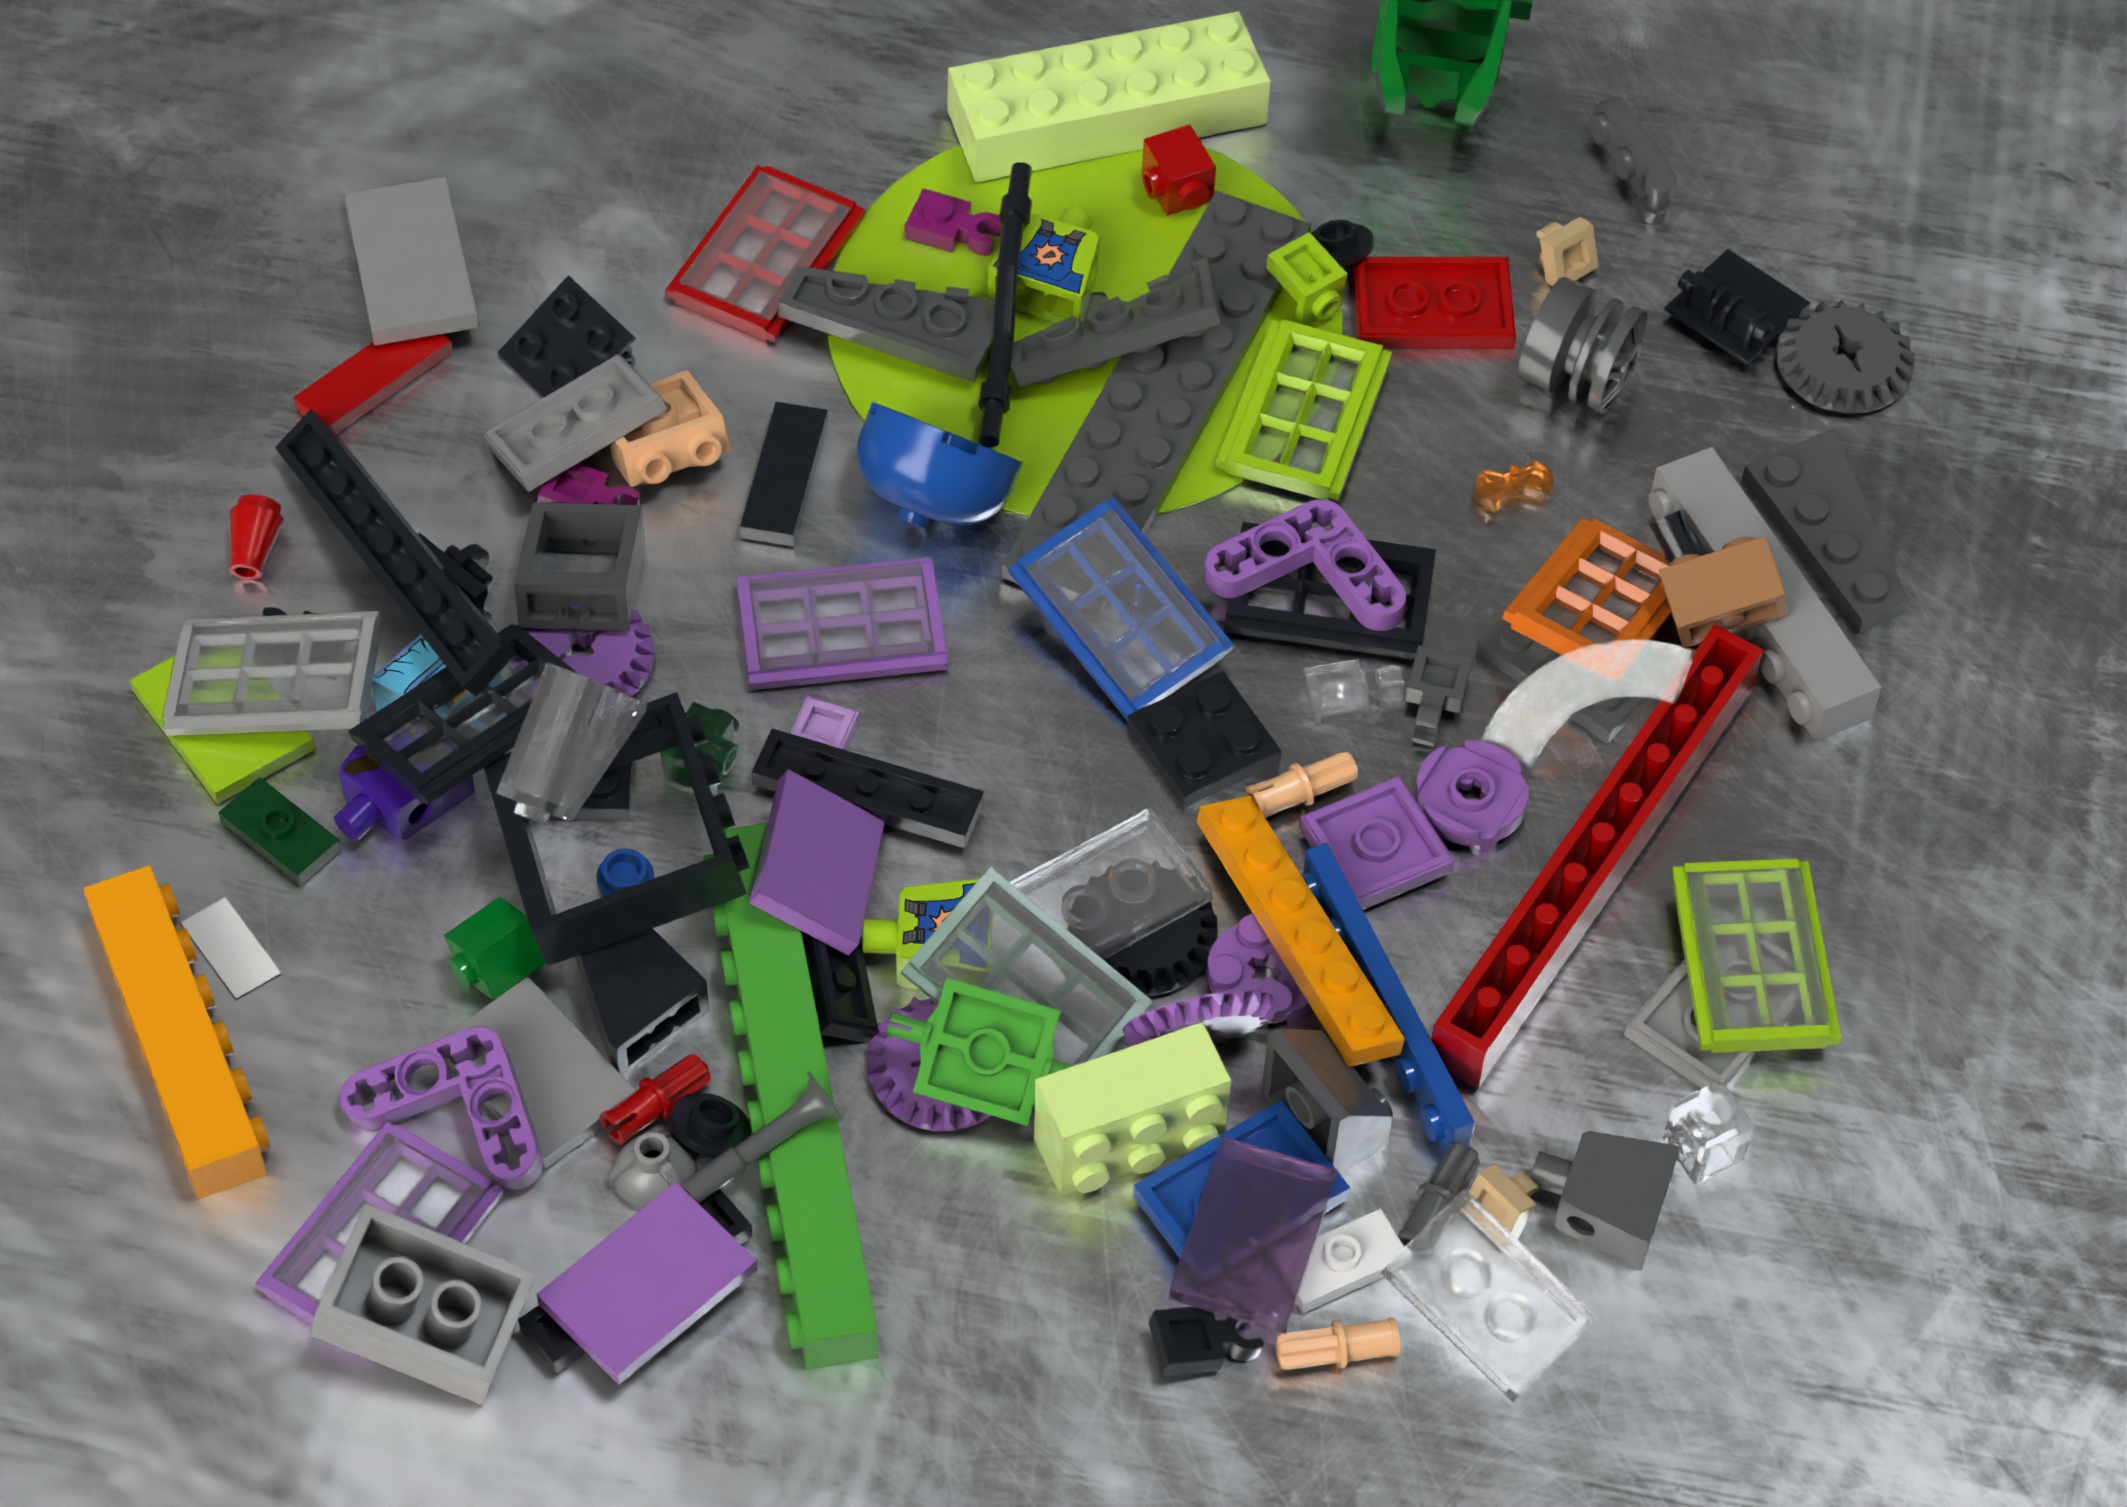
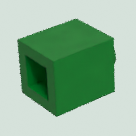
(493, 949)

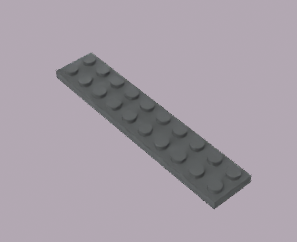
(1164, 397)

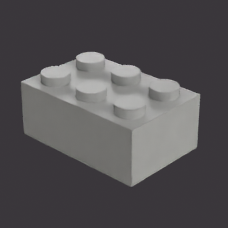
(422, 1303)

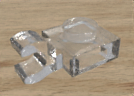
(1344, 693)

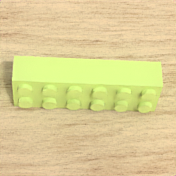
(1107, 95)

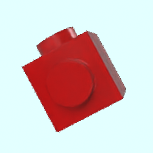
(1178, 170)

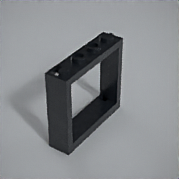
(647, 903)

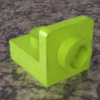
(1309, 278)

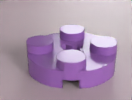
(1472, 821)
(1232, 969)

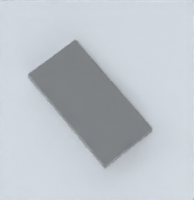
(410, 261)

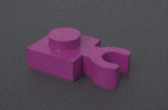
(946, 220)
(585, 486)

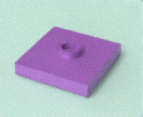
(1380, 841)

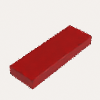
(370, 378)

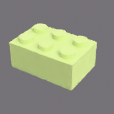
(1130, 1109)

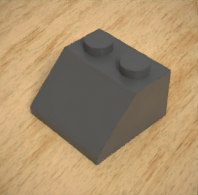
(1326, 1096)

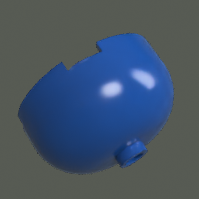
(932, 470)

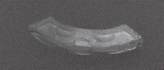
(1580, 680)

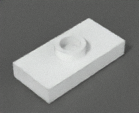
(1348, 1259)

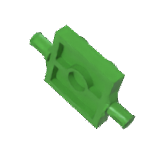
(983, 1050)

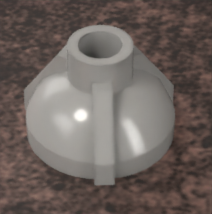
(643, 1178)

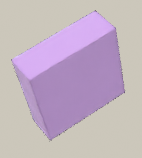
(826, 723)

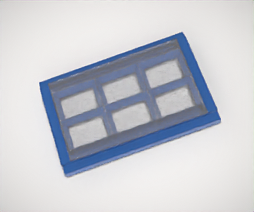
(1120, 608)

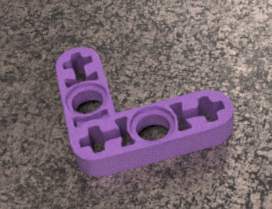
(1319, 547)
(475, 1086)

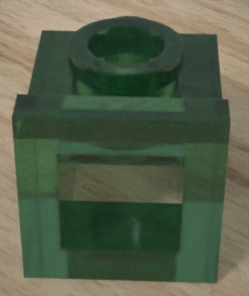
(720, 732)

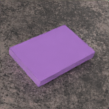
(817, 862)
(647, 1282)

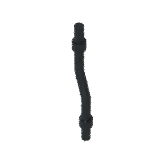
(996, 392)

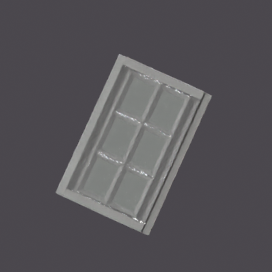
(272, 673)

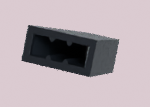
(641, 996)

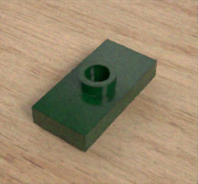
(280, 831)

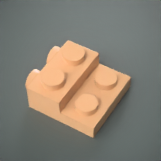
(681, 437)

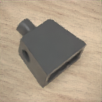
(1610, 1192)

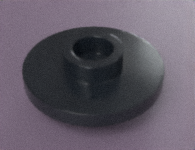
(1345, 241)
(708, 1123)

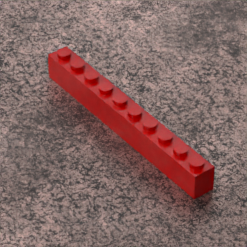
(1593, 858)

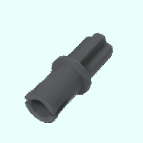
(1446, 1183)

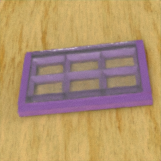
(841, 623)
(395, 1175)

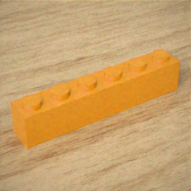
(176, 1033)

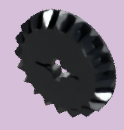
(1169, 955)

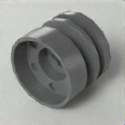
(1574, 342)

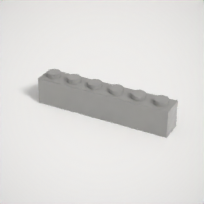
(1802, 652)

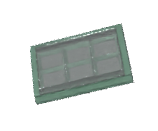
(1017, 949)

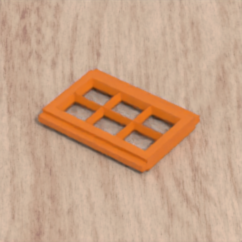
(1592, 592)

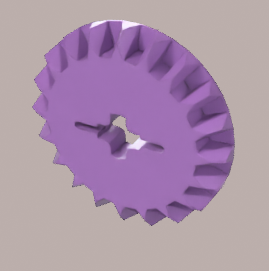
(616, 657)
(1223, 1014)
(893, 1073)

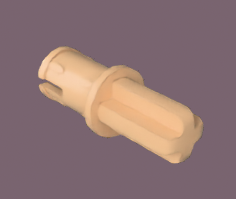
(1303, 783)
(1338, 1344)

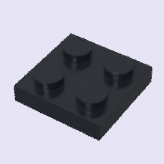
(1204, 739)

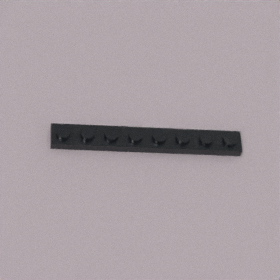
(395, 553)

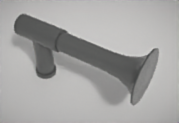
(716, 1172)

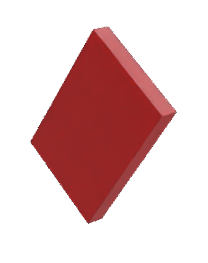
(1434, 302)

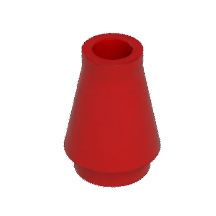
(253, 532)

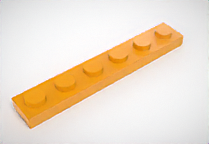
(1300, 931)

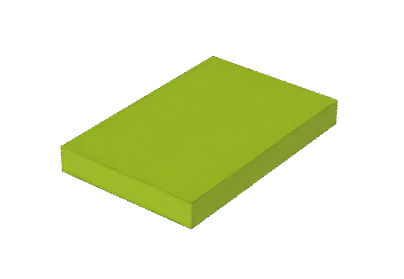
(222, 761)

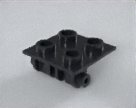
(1735, 305)
(566, 339)

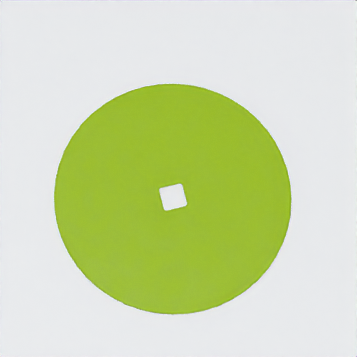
(1135, 248)

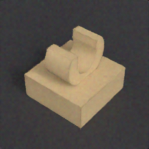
(1568, 250)
(1505, 1197)

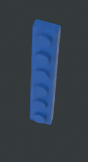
(1419, 1064)

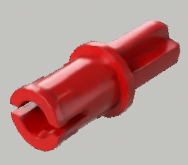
(655, 1098)

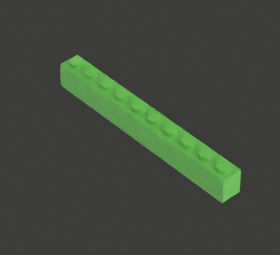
(808, 1169)

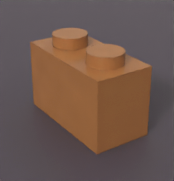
(1724, 588)

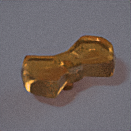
(1496, 488)

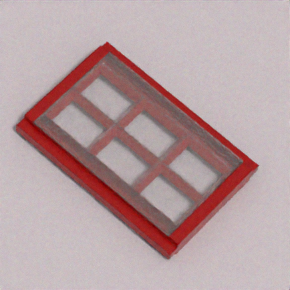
(757, 247)

